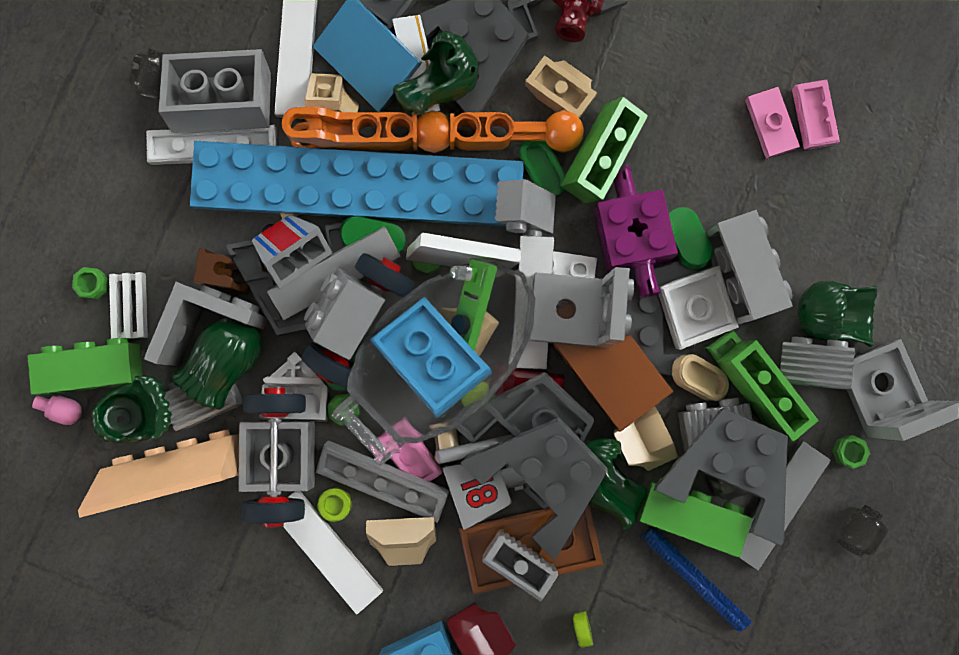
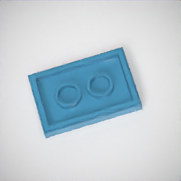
(366, 54)
(431, 357)

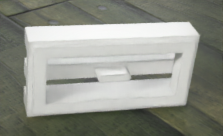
(116, 305)

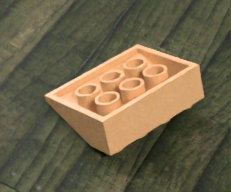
(163, 472)

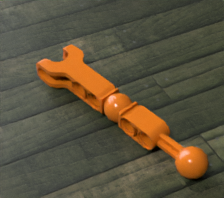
(430, 131)

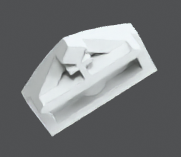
(300, 379)

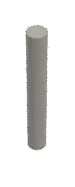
(462, 451)

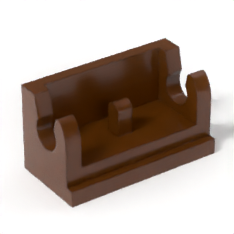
(217, 272)

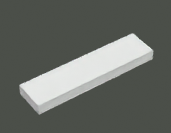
(295, 54)
(178, 148)
(535, 257)
(333, 557)

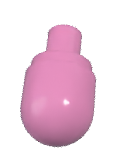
(59, 409)

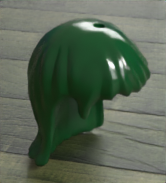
(447, 78)
(838, 312)
(218, 360)
(140, 406)
(616, 492)

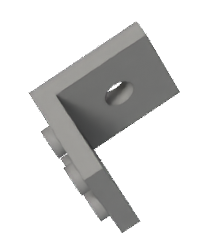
(598, 309)
(182, 315)
(903, 407)

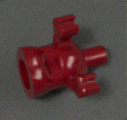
(574, 18)

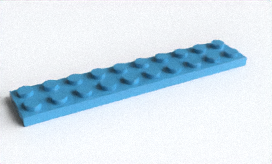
(347, 183)

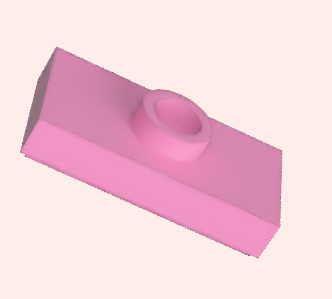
(815, 114)
(772, 123)
(414, 459)

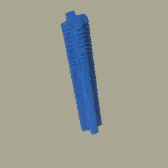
(697, 580)

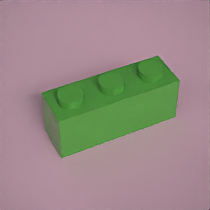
(604, 150)
(84, 367)
(767, 389)
(698, 520)

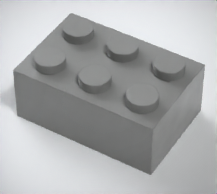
(215, 91)
(749, 267)

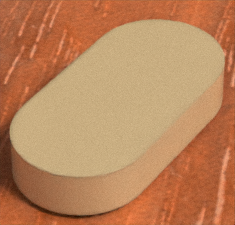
(700, 377)

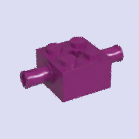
(645, 214)

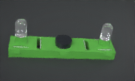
(470, 313)

